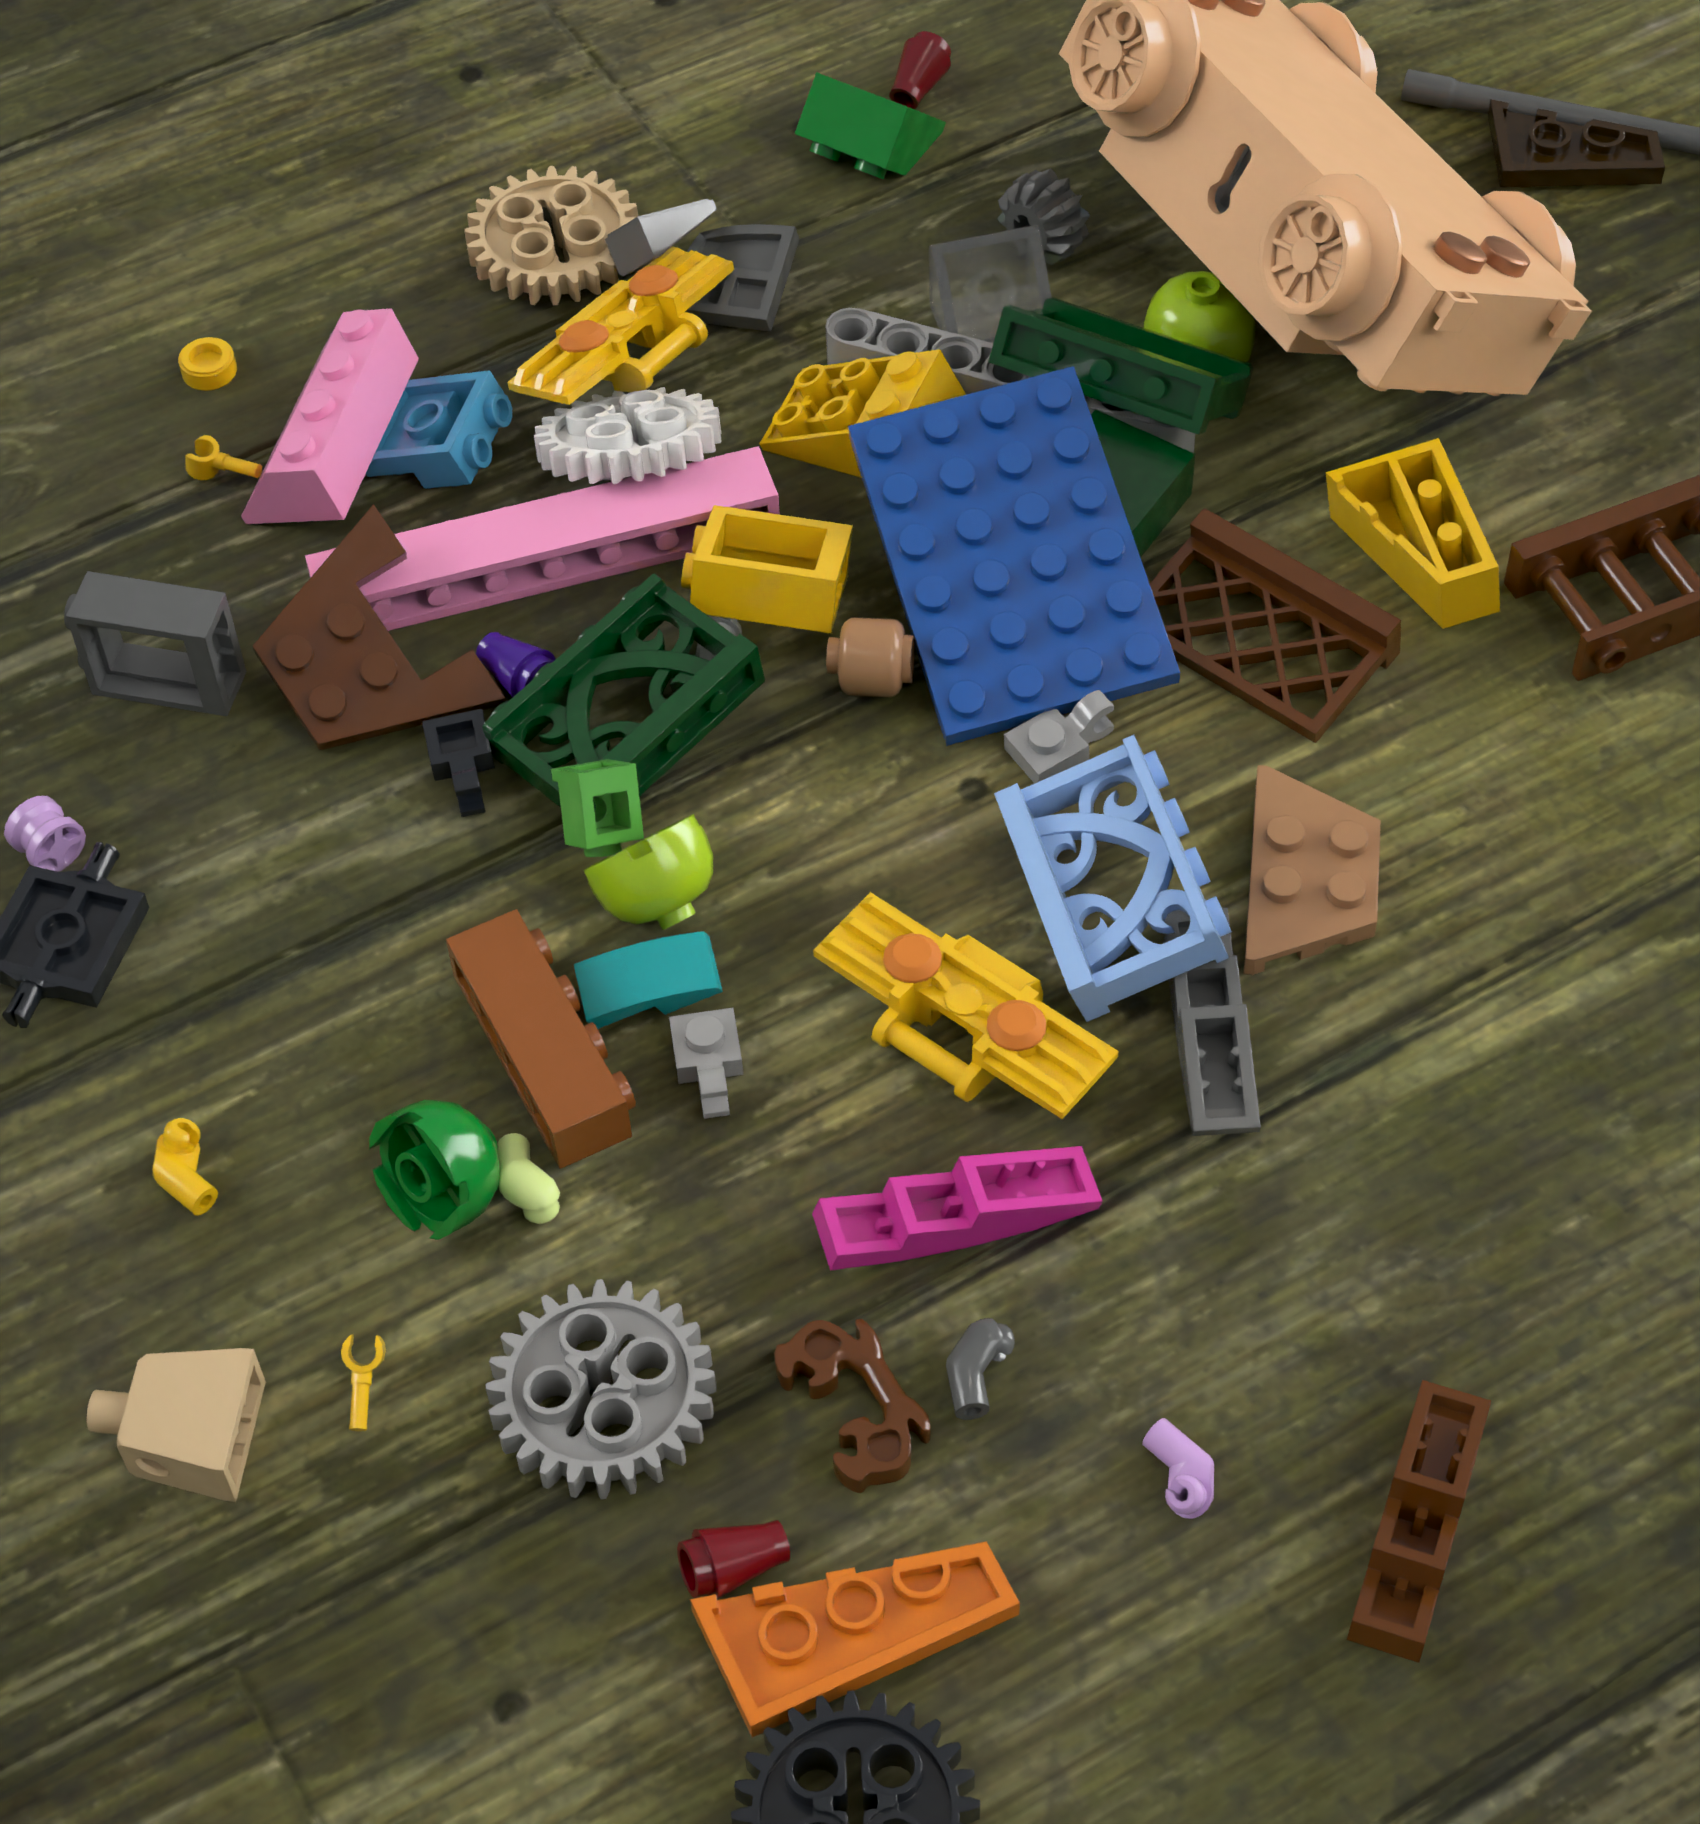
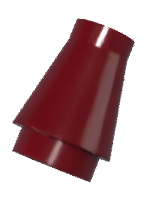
(921, 66)
(730, 1556)

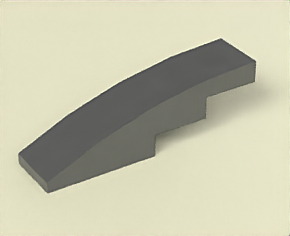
(1213, 1042)

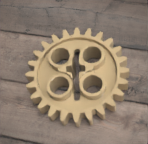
(516, 245)

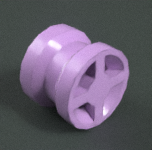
(44, 834)

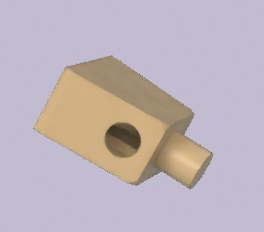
(185, 1418)

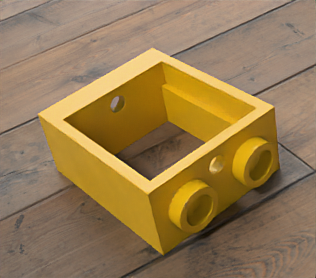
(768, 568)

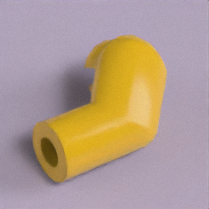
(177, 1164)

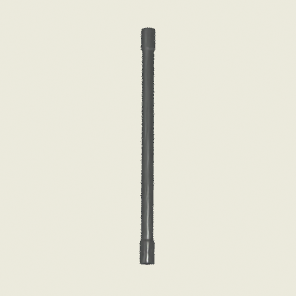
(1450, 93)

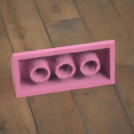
(336, 422)

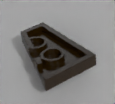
(1559, 153)

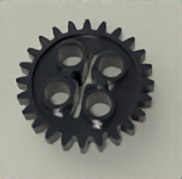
(882, 1741)

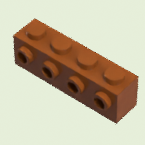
(540, 1037)

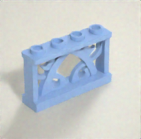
(1085, 953)

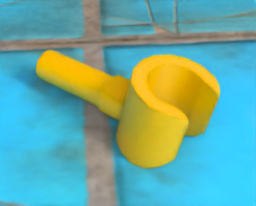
(212, 460)
(361, 1381)

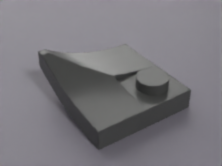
(755, 288)

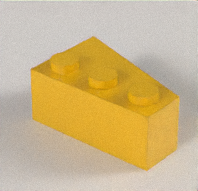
(1419, 530)

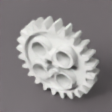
(627, 435)

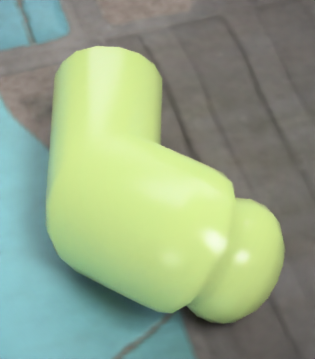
(525, 1182)

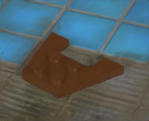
(343, 664)

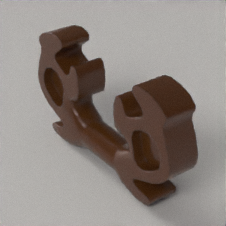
(882, 1449)

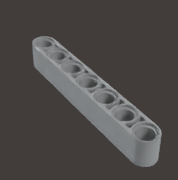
(871, 335)

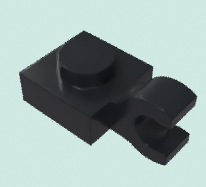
(458, 752)

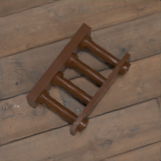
(1598, 545)

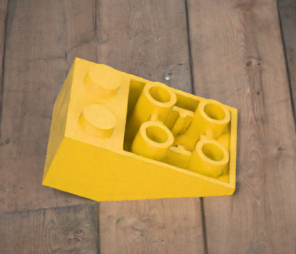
(834, 396)

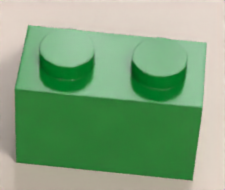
(866, 127)

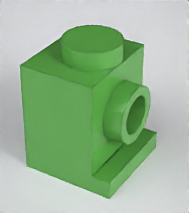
(617, 803)

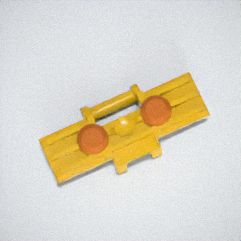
(638, 311)
(976, 988)

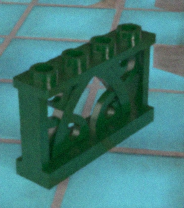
(1123, 363)
(615, 651)

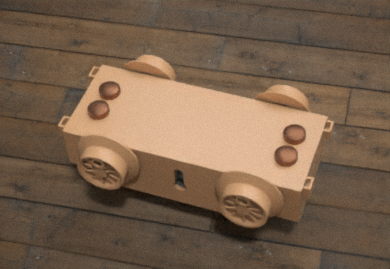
(1318, 199)

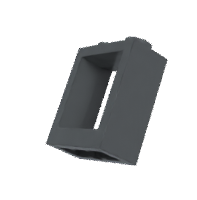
(197, 681)

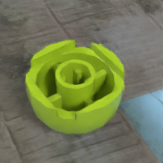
(1202, 313)
(655, 875)

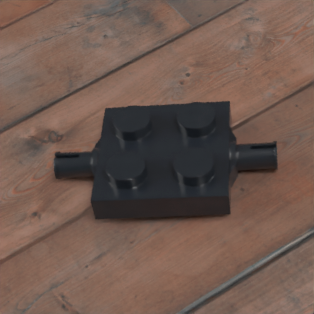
(66, 934)

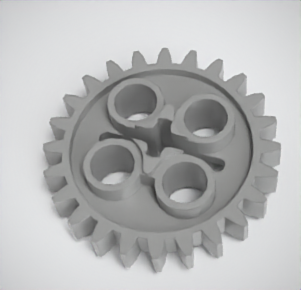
(655, 1409)

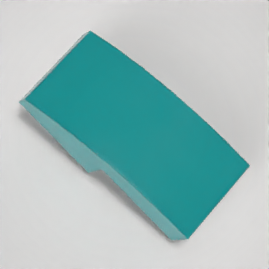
(648, 974)

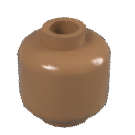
(871, 657)

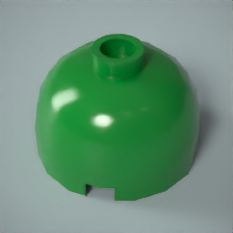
(436, 1165)

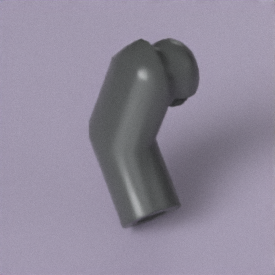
(965, 1365)

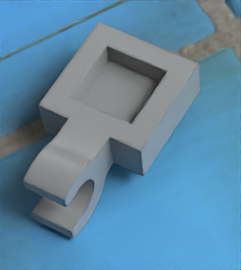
(1058, 743)
(707, 1052)

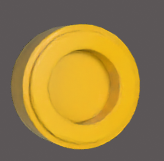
(207, 363)

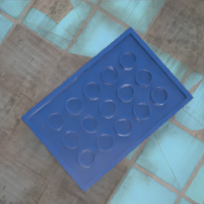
(1012, 554)

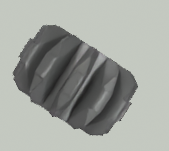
(1052, 205)

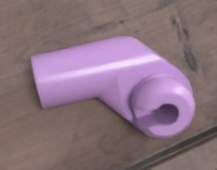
(1190, 1469)

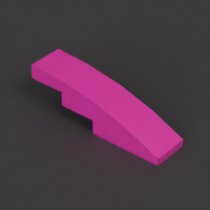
(958, 1209)

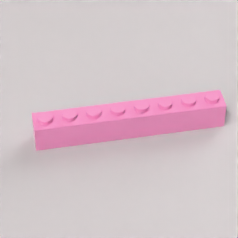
(561, 539)

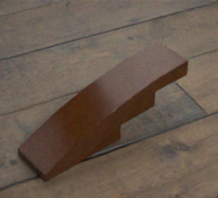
(1419, 1521)

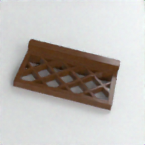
(1298, 595)

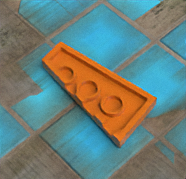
(848, 1629)

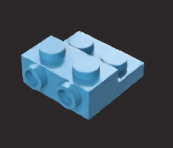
(443, 429)

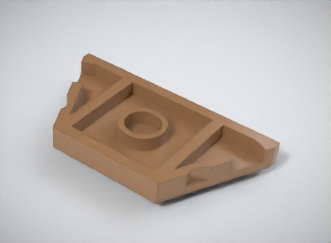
(1308, 872)

